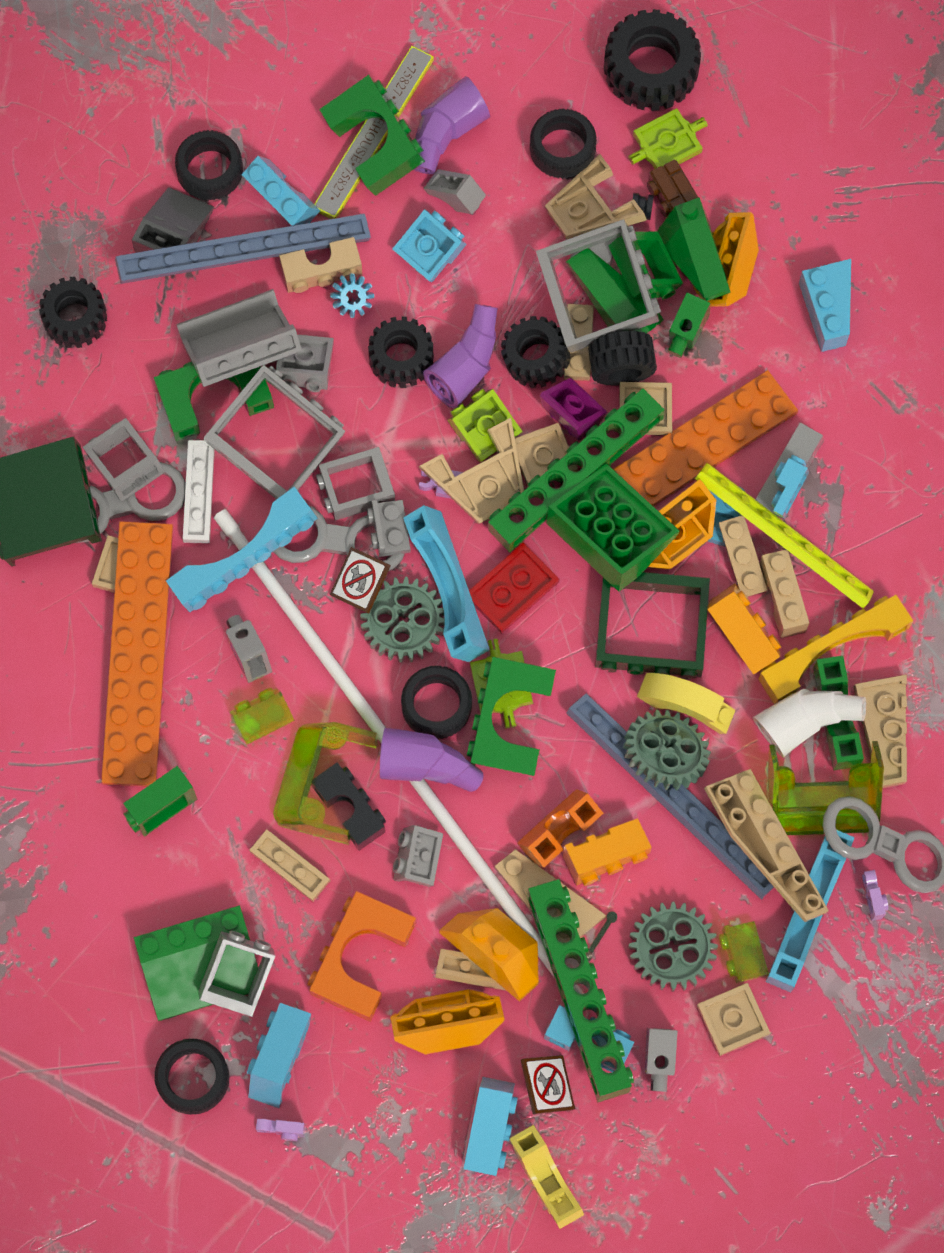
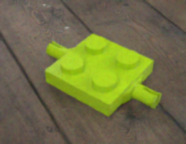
(667, 140)
(509, 701)

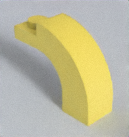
(681, 695)
(545, 1177)

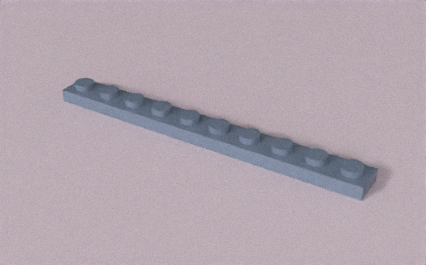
(239, 248)
(679, 802)

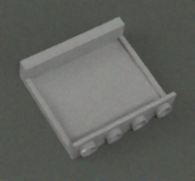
(238, 338)

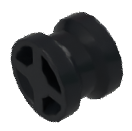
(644, 203)

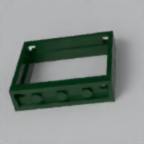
(636, 664)

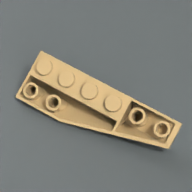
(762, 838)

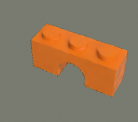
(572, 814)

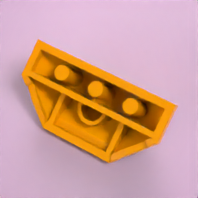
(738, 253)
(694, 517)
(497, 948)
(447, 1021)

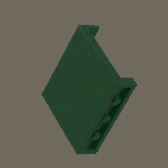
(45, 500)

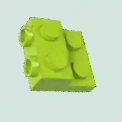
(476, 418)

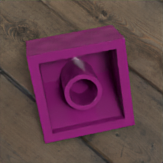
(572, 408)

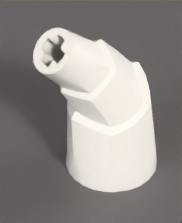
(803, 715)

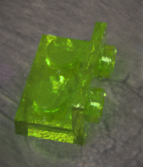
(261, 715)
(744, 952)

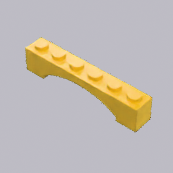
(884, 620)

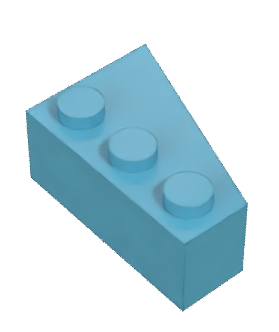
(828, 302)
(277, 1054)
(490, 1126)

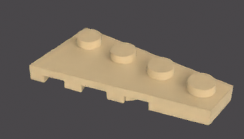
(887, 724)
(523, 874)

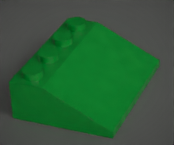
(611, 526)
(179, 956)

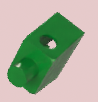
(692, 316)

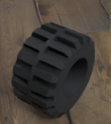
(71, 293)
(396, 333)
(529, 334)
(622, 357)

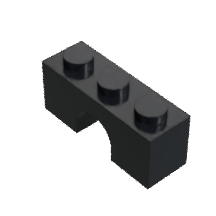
(335, 786)

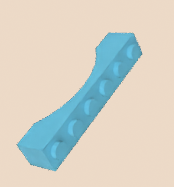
(199, 582)
(462, 625)
(800, 934)

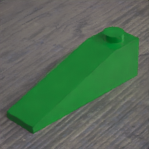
(694, 249)
(607, 290)

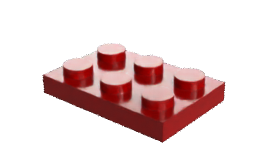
(512, 587)

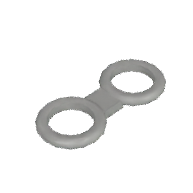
(113, 508)
(332, 540)
(884, 843)

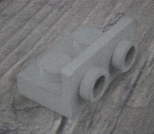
(390, 529)
(417, 855)

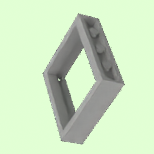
(549, 254)
(294, 394)

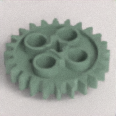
(419, 635)
(659, 747)
(680, 970)

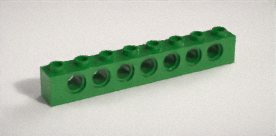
(639, 404)
(603, 1084)

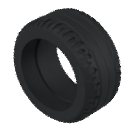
(562, 120)
(203, 142)
(444, 676)
(183, 1048)

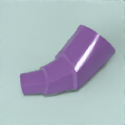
(448, 119)
(467, 361)
(422, 756)

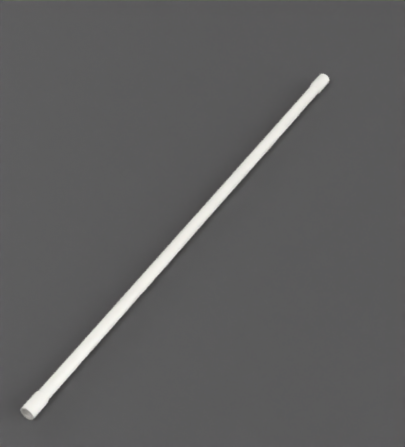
(233, 531)

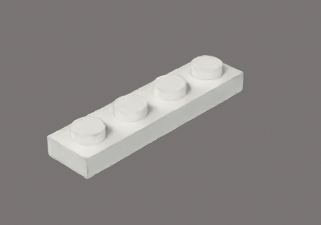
(198, 492)

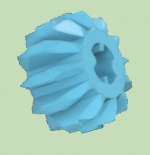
(361, 291)

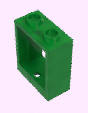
(658, 259)
(159, 802)

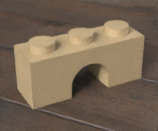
(302, 274)
(786, 595)

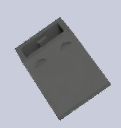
(172, 222)

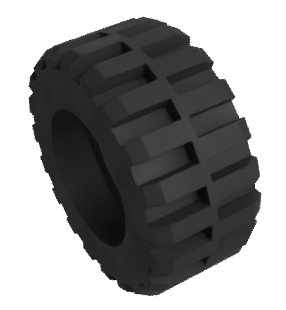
(656, 31)

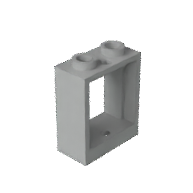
(136, 476)
(361, 504)
(229, 999)

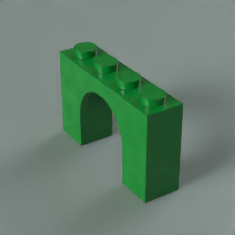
(399, 152)
(177, 389)
(488, 746)

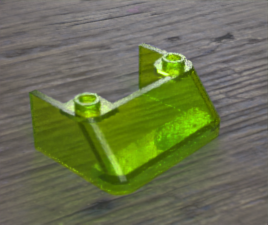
(803, 805)
(293, 806)

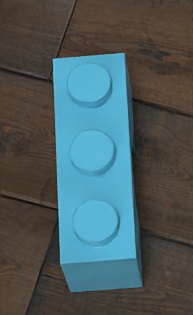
(284, 198)
(562, 1035)

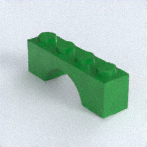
(842, 737)

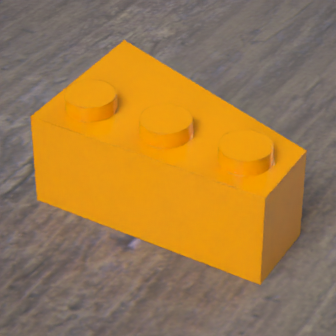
(744, 628)
(607, 852)

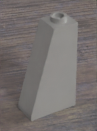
(803, 444)

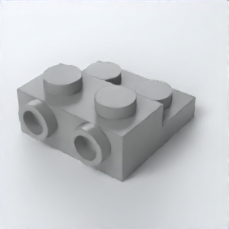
(311, 365)

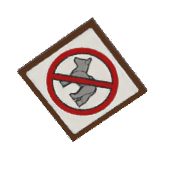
(360, 580)
(547, 1084)

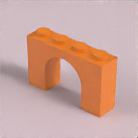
(362, 917)

